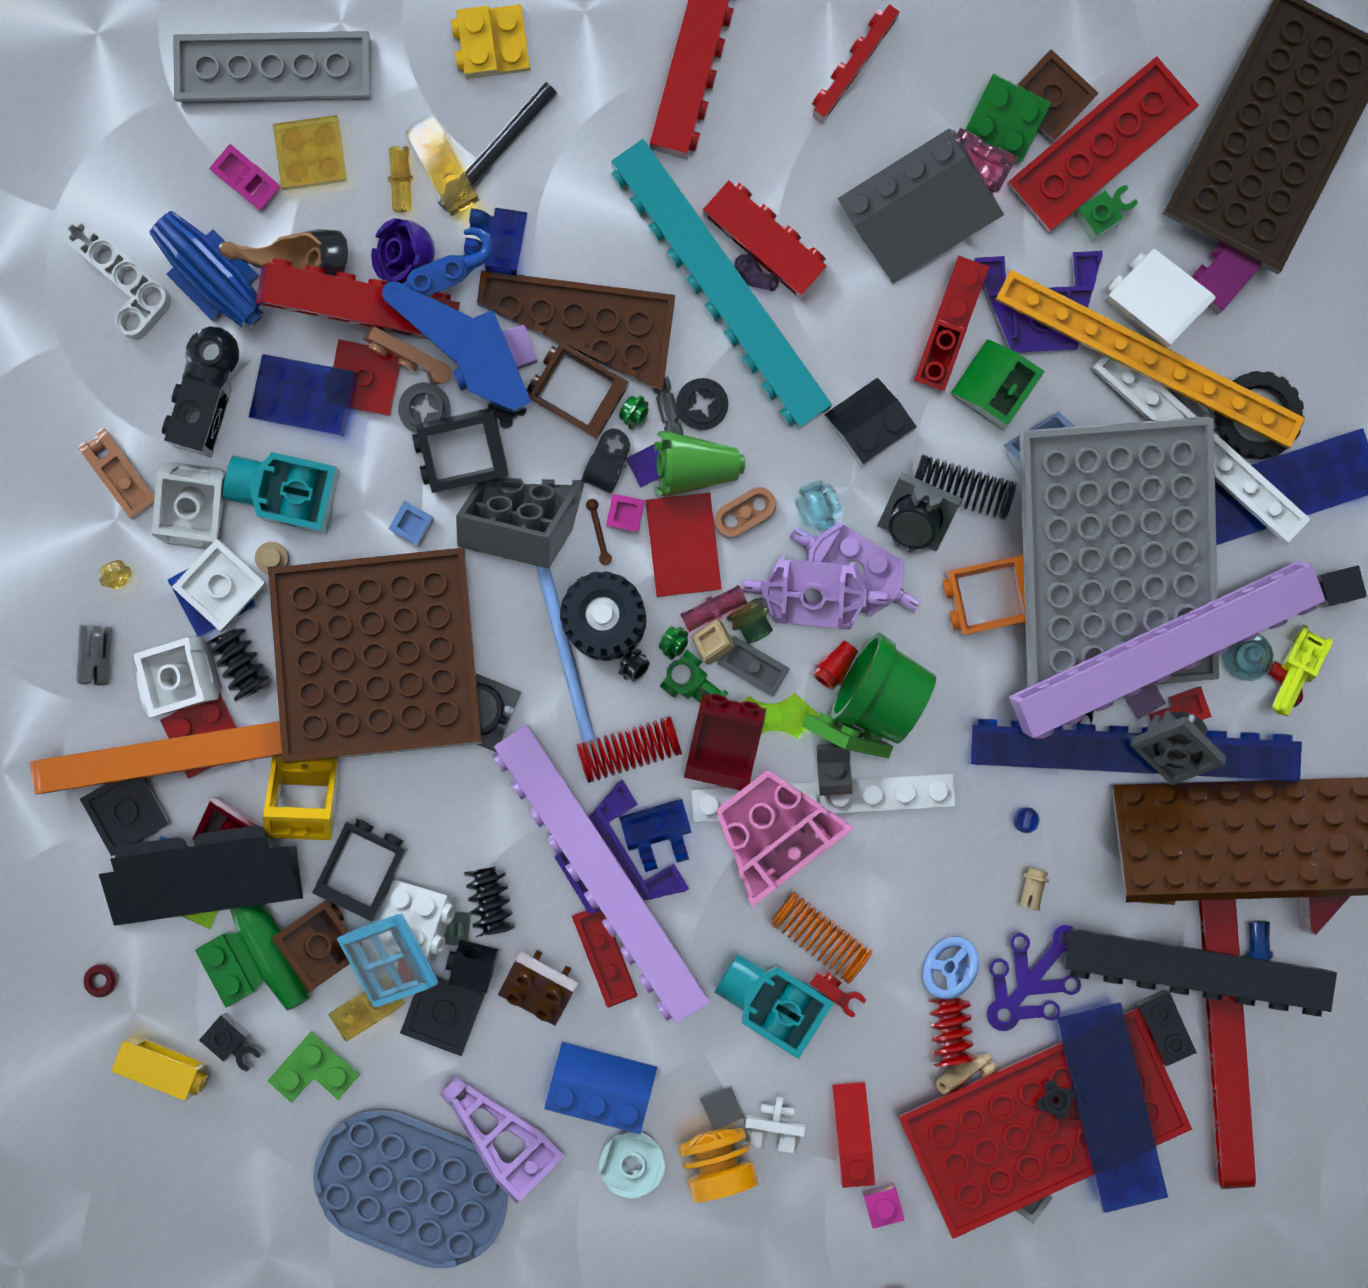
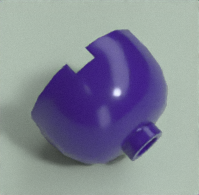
(400, 249)

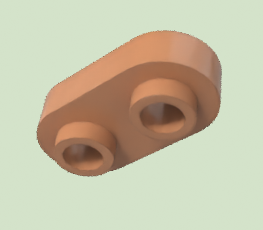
(744, 511)

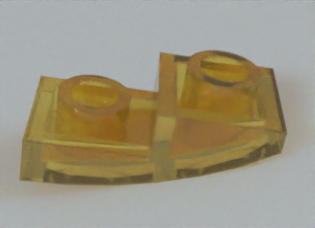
(359, 1014)

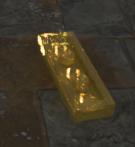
(442, 166)

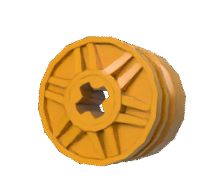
(718, 1165)

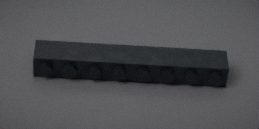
(1200, 970)

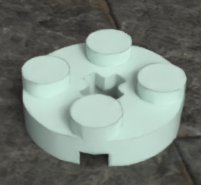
(641, 1181)

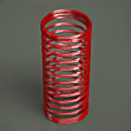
(668, 731)

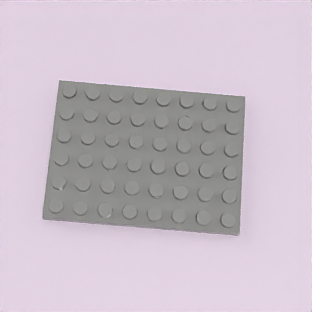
(1115, 537)

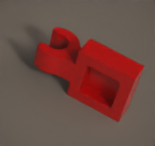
(1189, 701)
(829, 986)

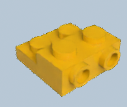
(491, 41)

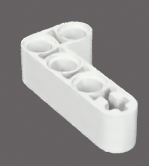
(114, 271)

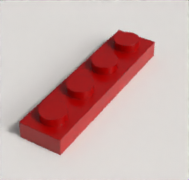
(846, 73)

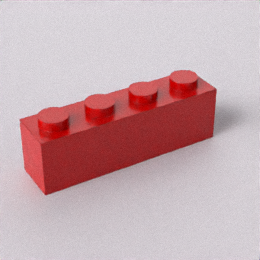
(766, 240)

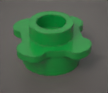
(634, 411)
(673, 642)

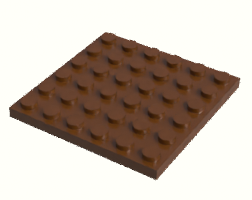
(374, 655)

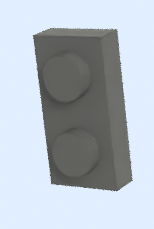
(754, 666)

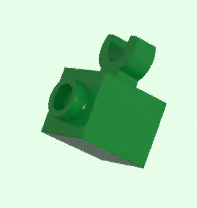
(1103, 213)

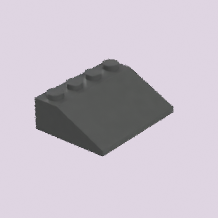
(921, 205)

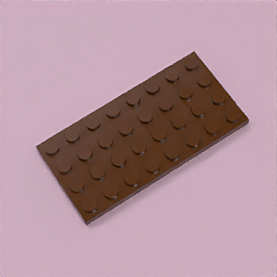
(1243, 839)

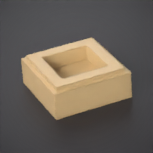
(713, 641)

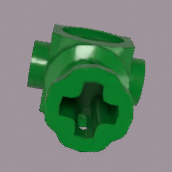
(694, 684)

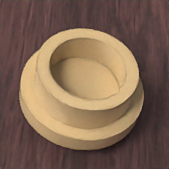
(270, 555)

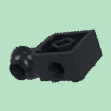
(202, 390)

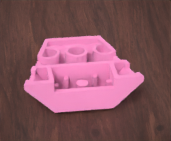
(776, 832)

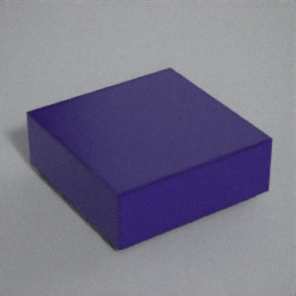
(644, 466)

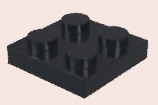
(124, 812)
(443, 1016)

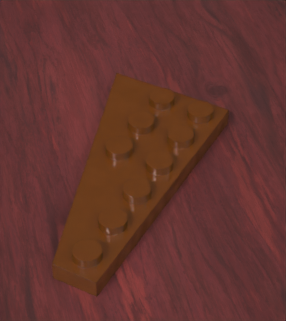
(606, 323)

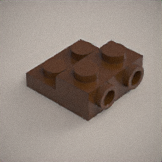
(312, 945)

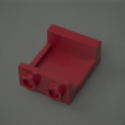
(725, 742)

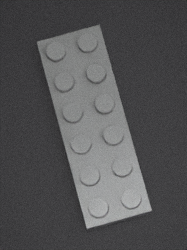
(271, 66)

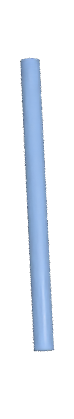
(566, 655)

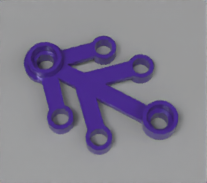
(1028, 983)

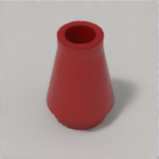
(835, 665)

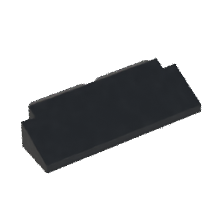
(215, 875)

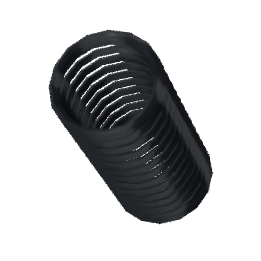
(1010, 484)

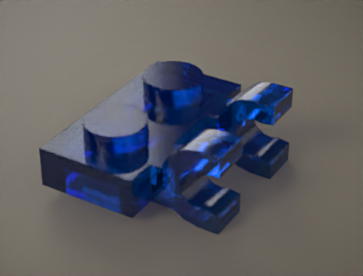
(507, 238)
(654, 826)

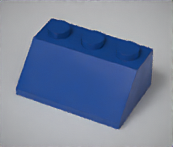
(601, 1087)

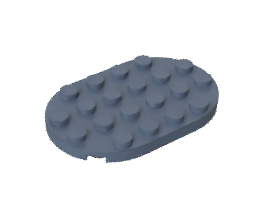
(409, 1189)

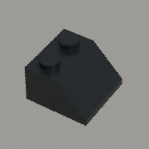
(870, 422)

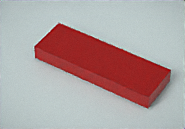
(605, 958)

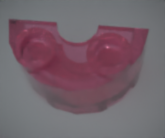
(991, 161)

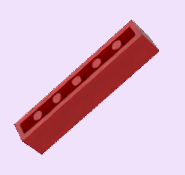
(690, 77)
(334, 297)

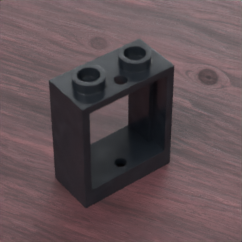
(494, 441)
(344, 899)

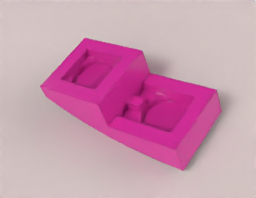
(244, 177)

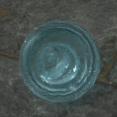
(1249, 659)

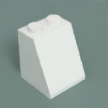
(1158, 298)

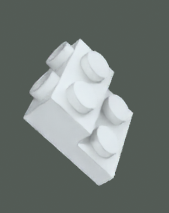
(424, 912)

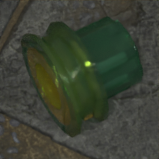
(751, 620)

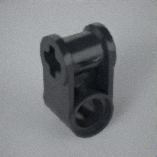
(605, 467)

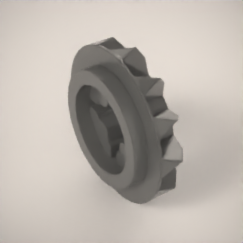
(414, 396)

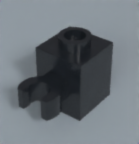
(227, 1038)

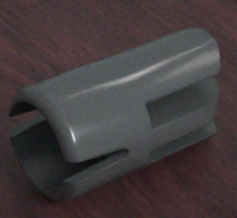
(94, 665)

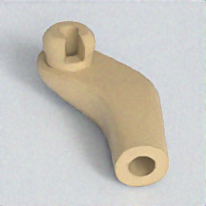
(959, 1074)

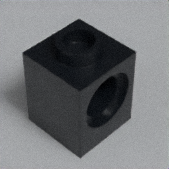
(1342, 586)
(471, 966)

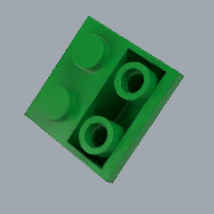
(997, 383)

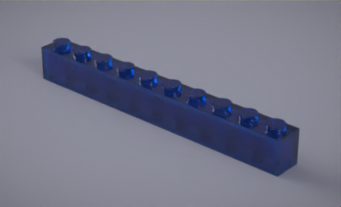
(1112, 751)

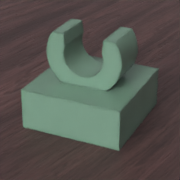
(458, 928)

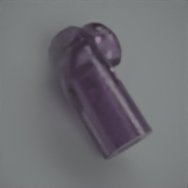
(753, 274)

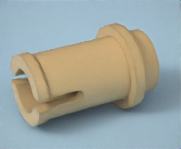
(1034, 886)

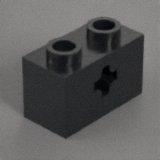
(1166, 1027)

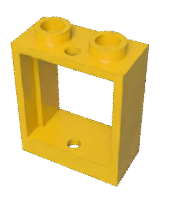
(301, 822)
(160, 1068)

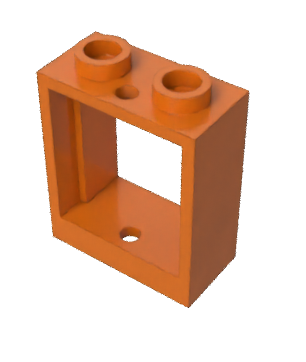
(952, 590)

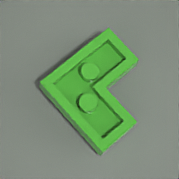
(847, 736)
(313, 1061)

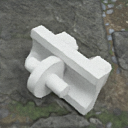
(759, 1126)

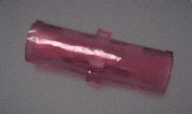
(713, 608)

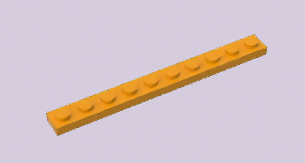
(1150, 359)

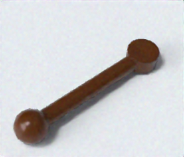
(605, 558)

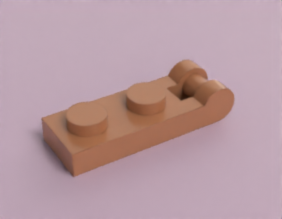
(408, 356)
(118, 474)

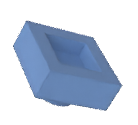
(411, 523)

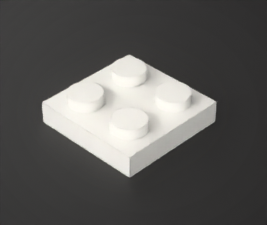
(219, 585)

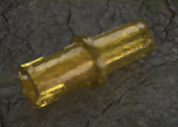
(400, 178)

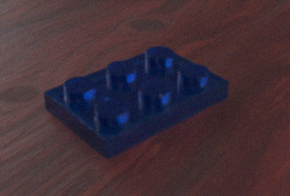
(303, 395)

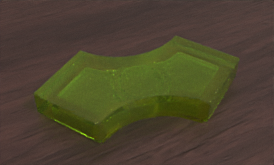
(785, 715)

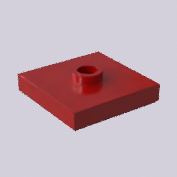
(375, 378)

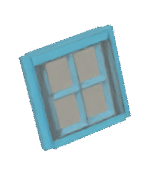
(387, 960)

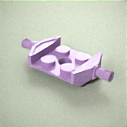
(881, 569)
(839, 584)

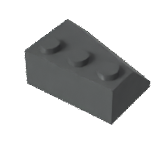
(519, 519)

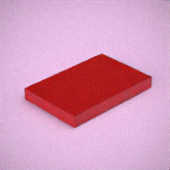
(683, 544)

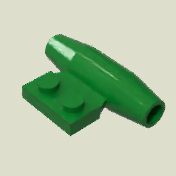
(245, 959)

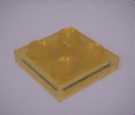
(310, 152)

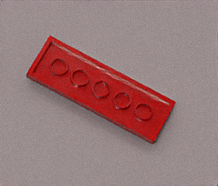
(1103, 144)

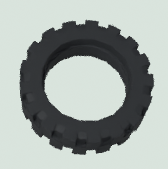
(1288, 396)

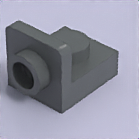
(833, 770)

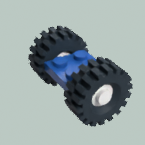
(603, 616)

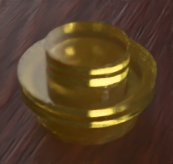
(114, 574)

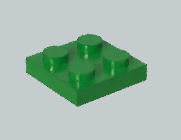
(1008, 116)

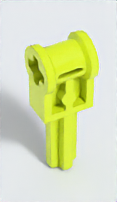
(1303, 665)

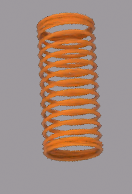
(858, 961)

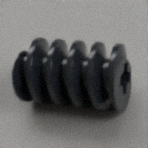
(238, 663)
(489, 901)

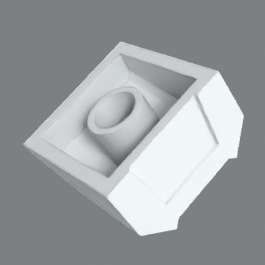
(188, 504)
(175, 676)

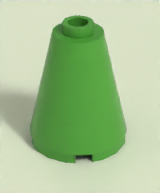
(694, 463)

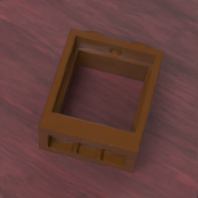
(606, 408)

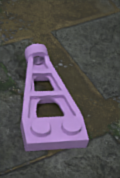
(529, 1167)

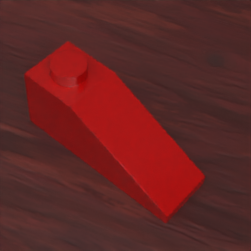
(853, 1135)

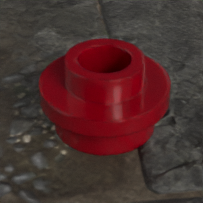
(90, 984)

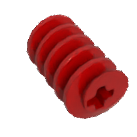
(952, 1031)

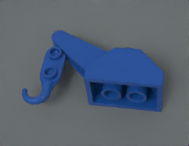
(472, 343)

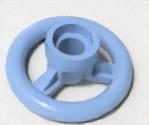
(958, 972)

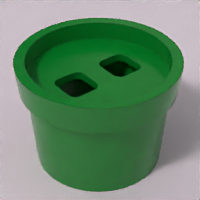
(884, 691)

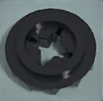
(708, 390)

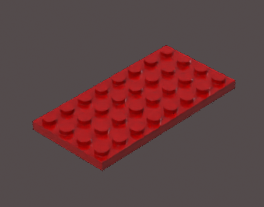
(996, 1151)

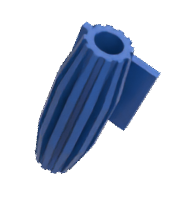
(204, 273)

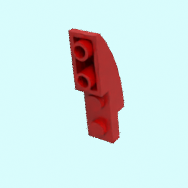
(951, 323)

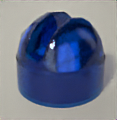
(1019, 817)

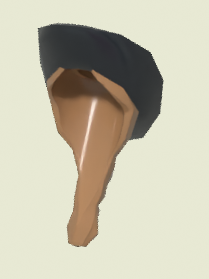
(313, 247)

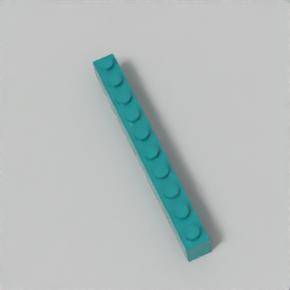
(720, 284)

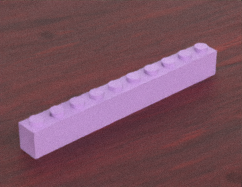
(1167, 649)
(601, 874)

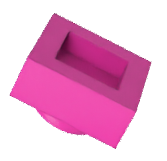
(625, 513)

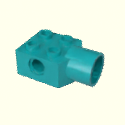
(283, 489)
(774, 1003)

